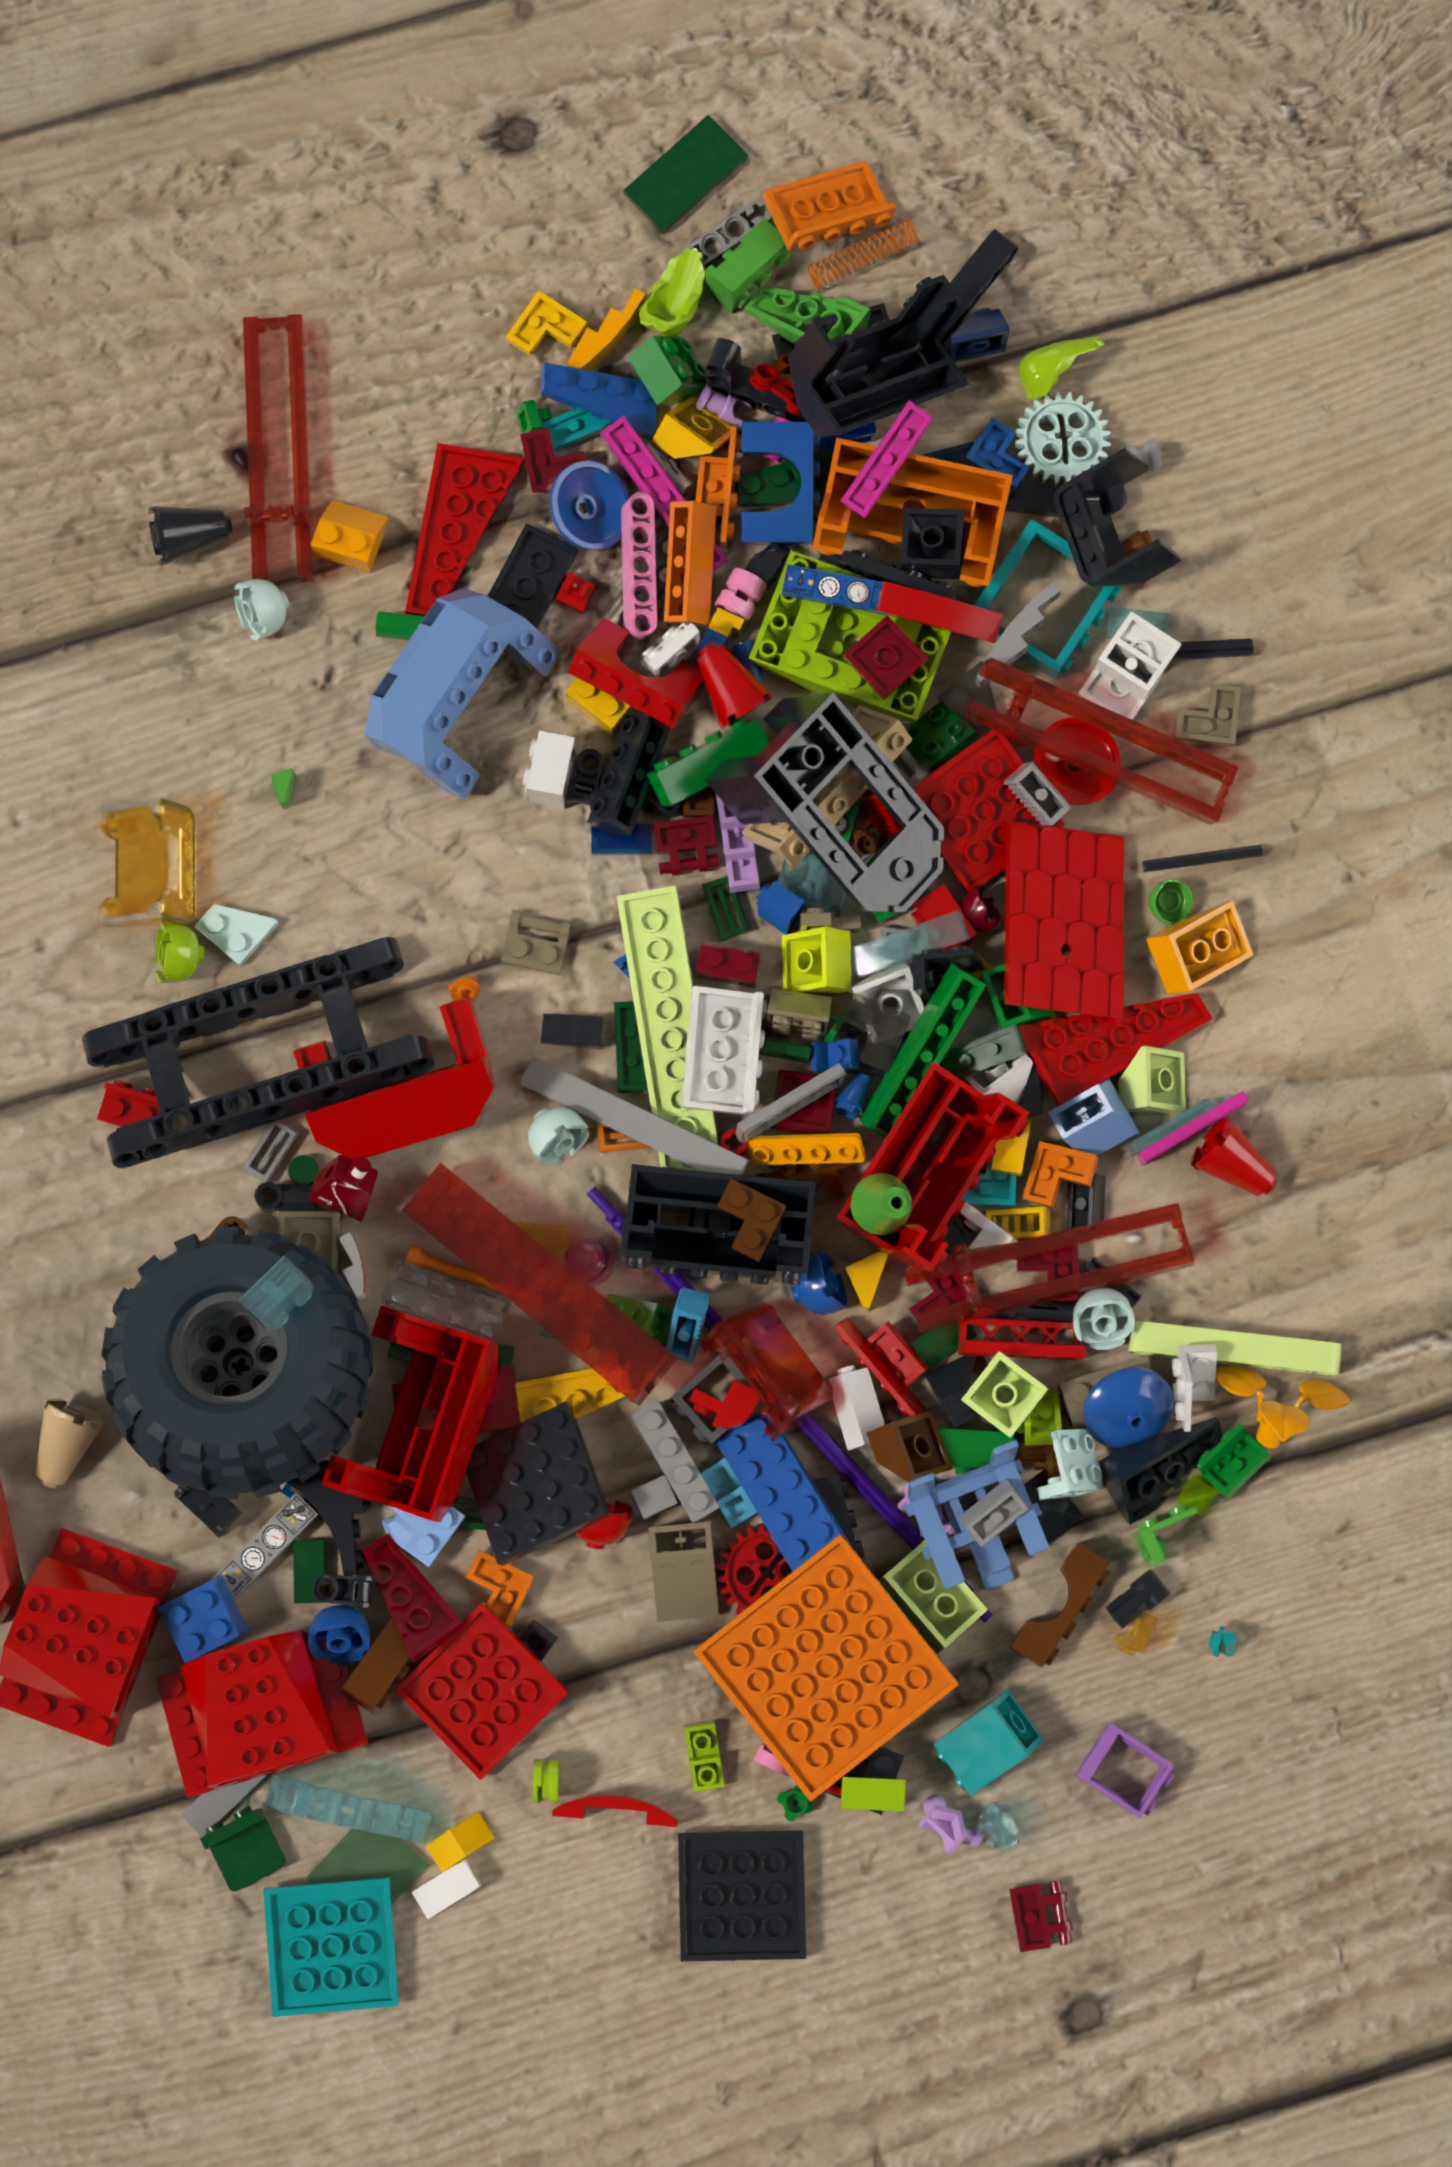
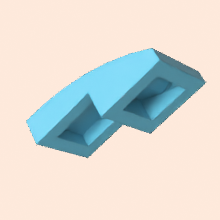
(728, 1492)

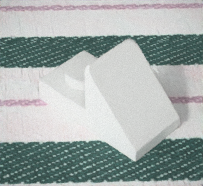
(991, 1234)

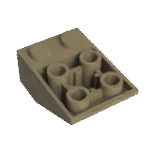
(798, 1014)
(683, 1571)

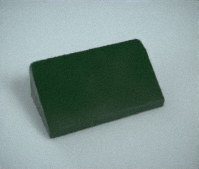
(939, 1343)

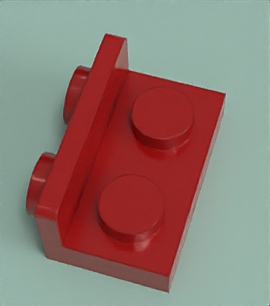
(126, 1106)

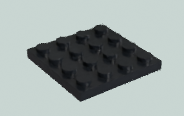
(535, 1484)
(742, 1895)

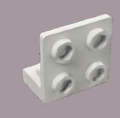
(1195, 1379)

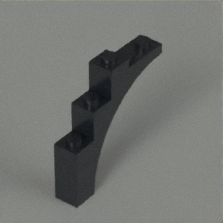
(338, 1513)

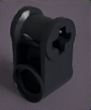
(583, 783)
(349, 1590)

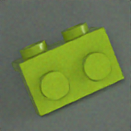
(1042, 1420)

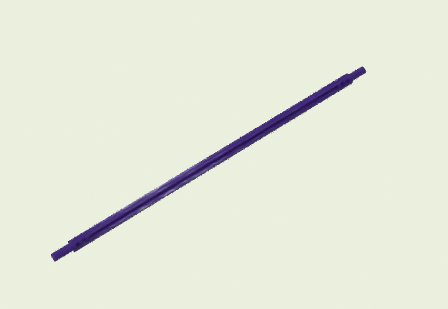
(810, 1427)

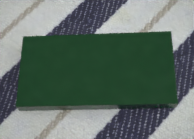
(685, 174)

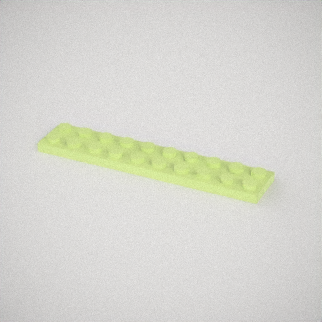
(662, 1001)

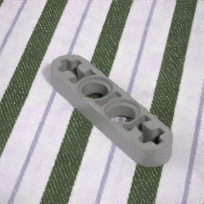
(721, 235)

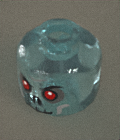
(1000, 1826)

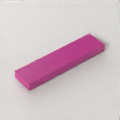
(887, 459)
(1192, 1128)

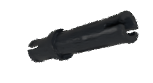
(1043, 1311)

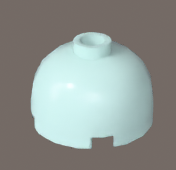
(261, 607)
(555, 1133)
(1103, 1318)

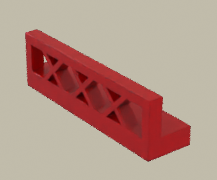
(1020, 1350)

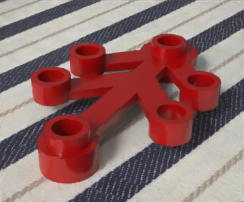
(768, 378)

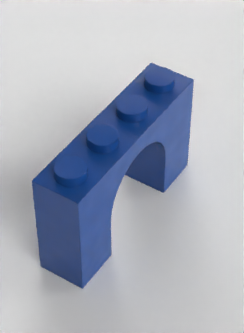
(797, 444)

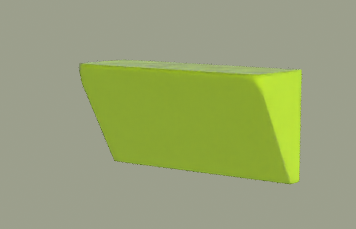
(873, 1793)

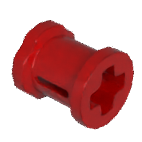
(727, 1138)

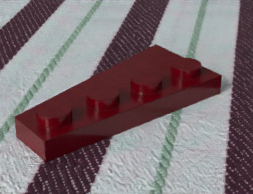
(411, 1600)

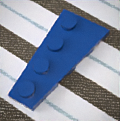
(601, 395)

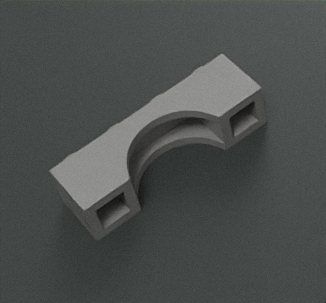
(675, 1462)

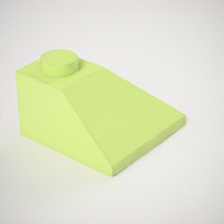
(1154, 1082)
(1004, 1394)

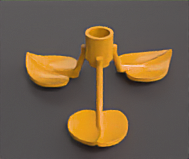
(1276, 1419)

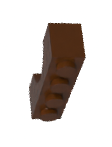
(1082, 1573)

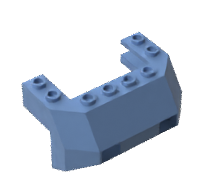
(441, 674)

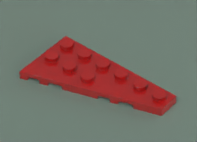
(459, 507)
(1089, 1049)

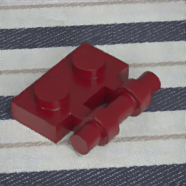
(686, 836)
(1031, 1919)

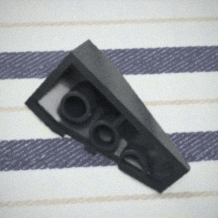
(1148, 1469)

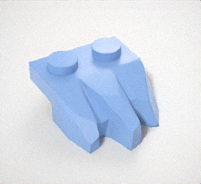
(421, 1536)

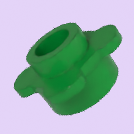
(792, 1811)

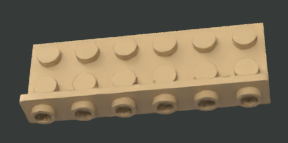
(839, 793)

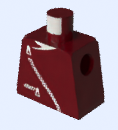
(345, 1186)

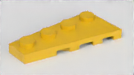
(583, 1389)

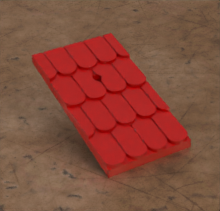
(1071, 894)

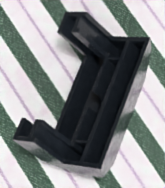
(879, 368)
(711, 1232)

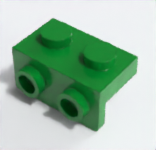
(1232, 1461)

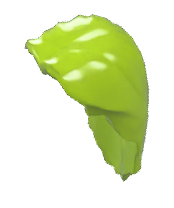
(675, 295)
(1042, 366)

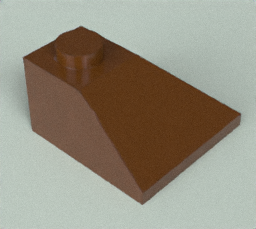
(910, 1447)

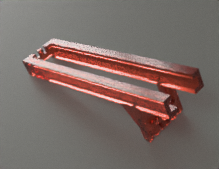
(301, 513)
(1029, 687)
(967, 1260)

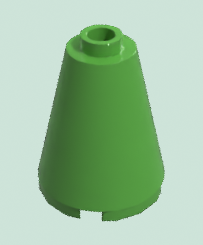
(881, 1204)

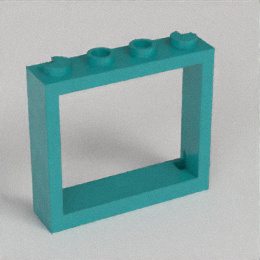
(1093, 616)

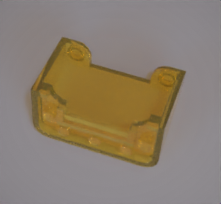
(151, 863)

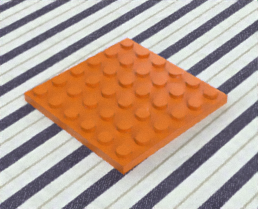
(826, 1667)

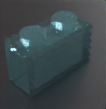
(277, 1294)

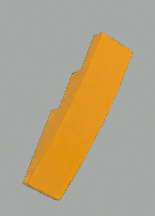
(597, 345)

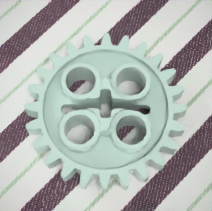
(1036, 441)

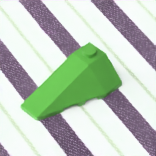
(791, 312)

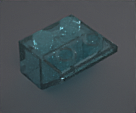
(813, 884)

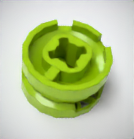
(546, 1780)

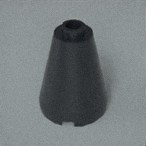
(185, 531)

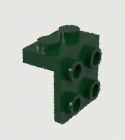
(939, 736)
(244, 1848)

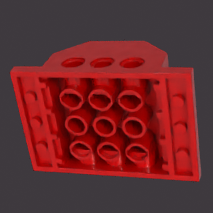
(82, 1636)
(257, 1712)

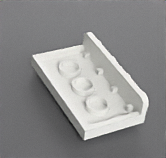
(723, 1050)

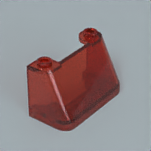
(772, 1366)

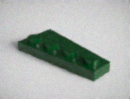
(779, 483)

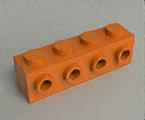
(690, 563)

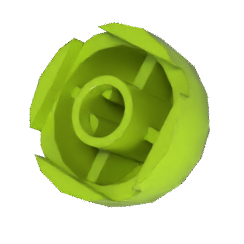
(177, 953)

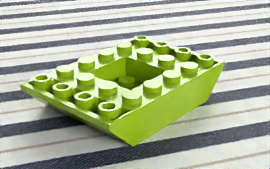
(806, 648)

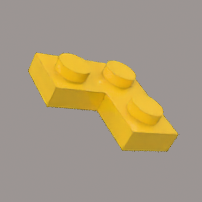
(545, 317)

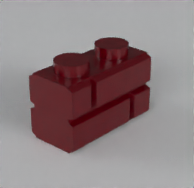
(727, 965)

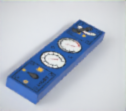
(832, 589)

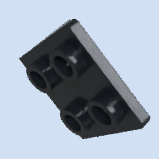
(933, 963)

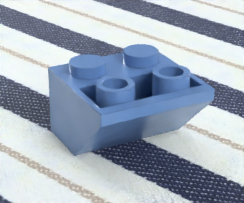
(1094, 1120)

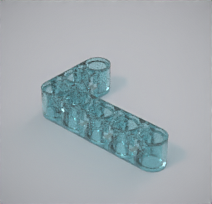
(348, 1810)

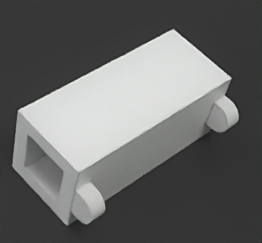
(856, 1405)

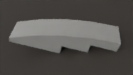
(1011, 643)

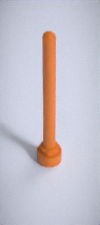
(420, 1258)

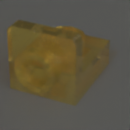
(1141, 1631)

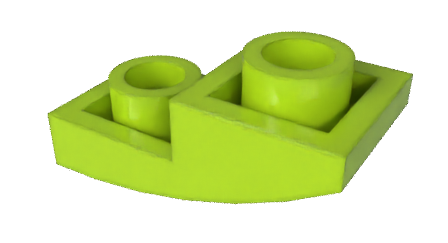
(704, 1756)

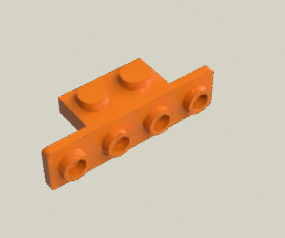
(716, 484)

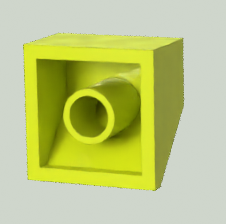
(817, 961)

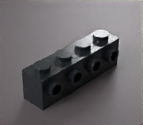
(626, 776)

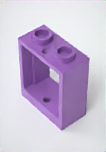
(1097, 1753)

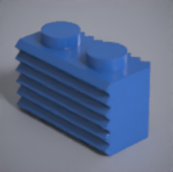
(779, 906)

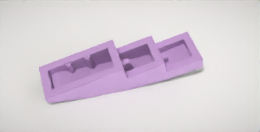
(738, 852)

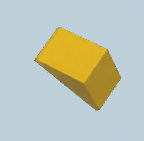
(865, 1277)
(460, 1841)

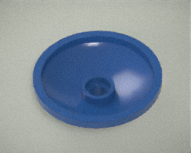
(601, 497)
(1122, 1398)

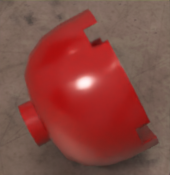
(609, 1529)

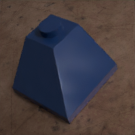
(979, 336)

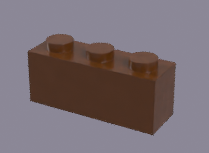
(379, 1670)

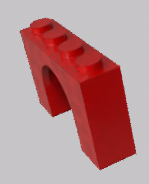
(661, 698)

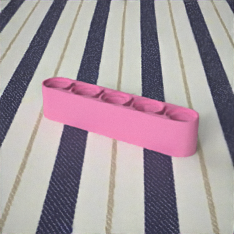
(642, 553)

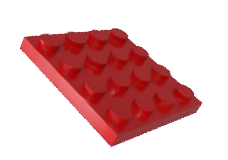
(974, 806)
(482, 1691)

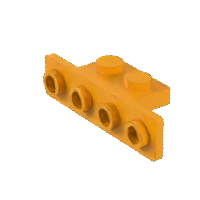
(806, 1149)

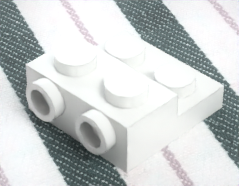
(677, 645)

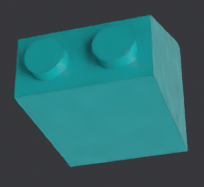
(988, 1742)

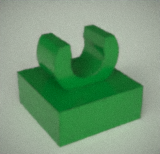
(530, 418)

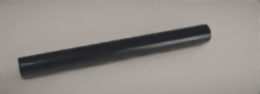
(1202, 858)

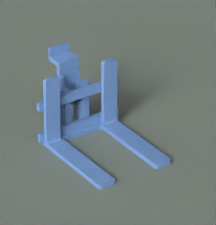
(991, 1558)

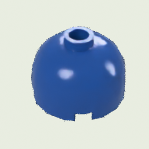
(822, 1290)
(345, 1633)

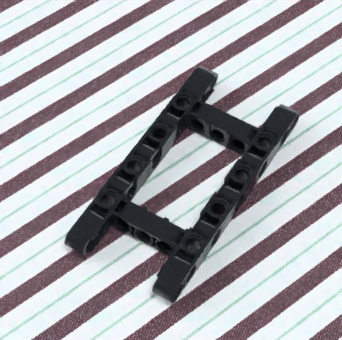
(162, 1029)

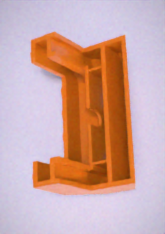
(917, 484)

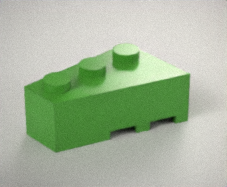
(747, 266)

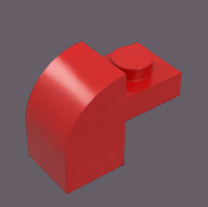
(730, 1413)

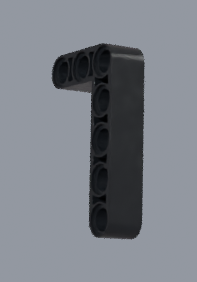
(728, 377)

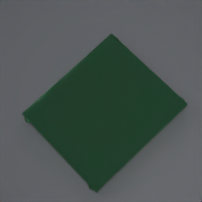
(370, 1856)

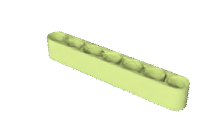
(1239, 1347)

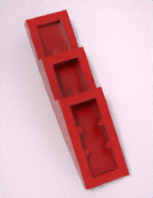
(939, 612)

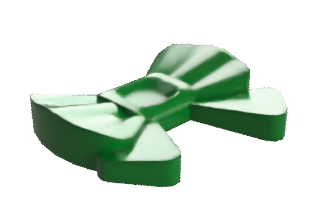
(838, 1022)

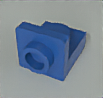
(829, 1054)

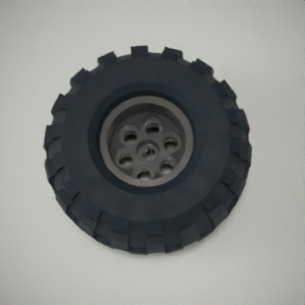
(269, 1430)

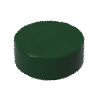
(303, 1170)

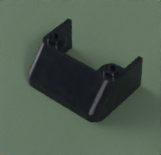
(1085, 516)

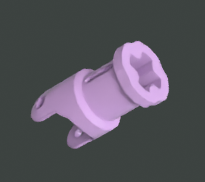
(721, 405)

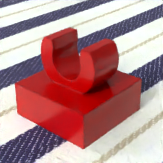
(575, 593)

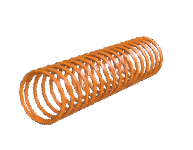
(908, 223)

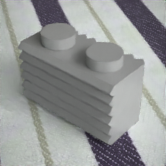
(1037, 794)

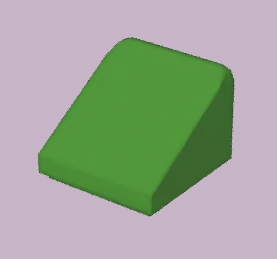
(283, 785)

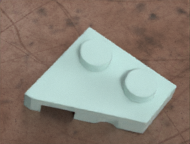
(235, 931)

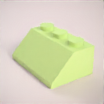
(933, 1610)

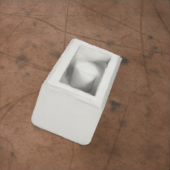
(446, 1889)

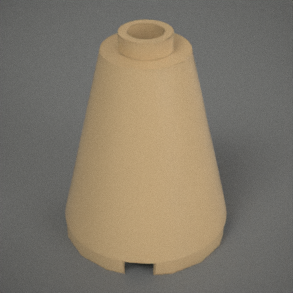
(64, 1440)

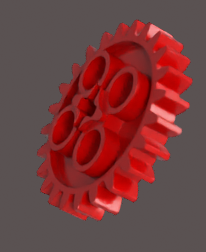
(744, 1557)

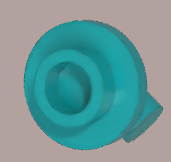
(1222, 1642)

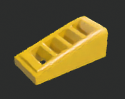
(1018, 1213)

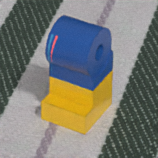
(721, 628)

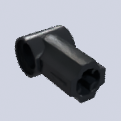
(289, 1197)
(1142, 1595)

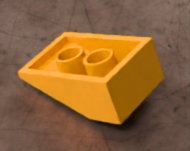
(1199, 948)

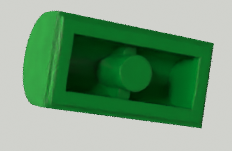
(396, 625)

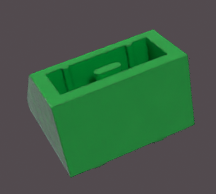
(668, 369)
(1005, 1014)

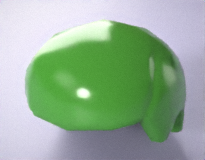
(1170, 901)

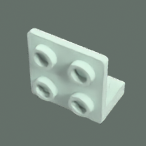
(1076, 1466)

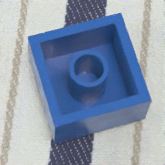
(203, 1619)

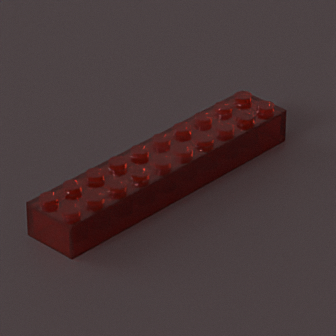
(540, 1284)

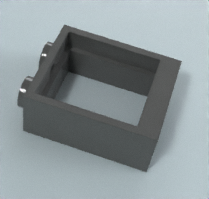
(683, 1410)

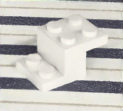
(1130, 667)

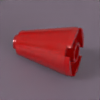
(729, 684)
(1233, 1159)

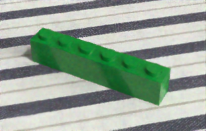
(924, 1045)

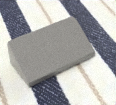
(993, 1513)

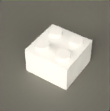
(551, 769)

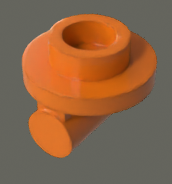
(464, 987)

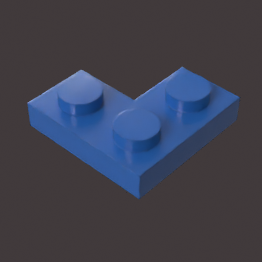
(990, 453)

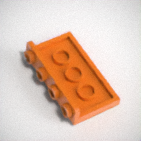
(828, 206)

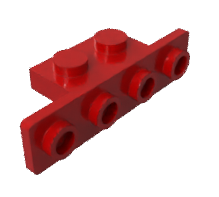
(889, 1359)

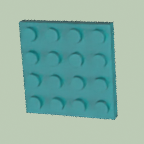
(331, 1946)

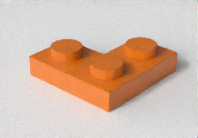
(1053, 1165)
(507, 1583)

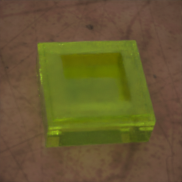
(1196, 1494)

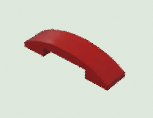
(655, 1814)

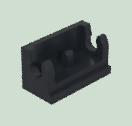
(214, 1512)

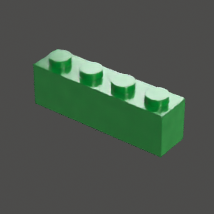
(687, 773)
(970, 1448)

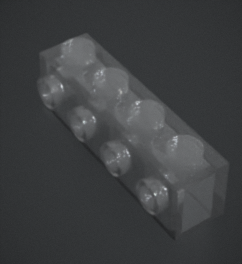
(446, 1305)

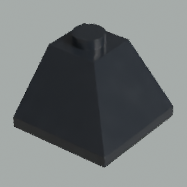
(933, 542)
(952, 1383)
(1056, 1513)

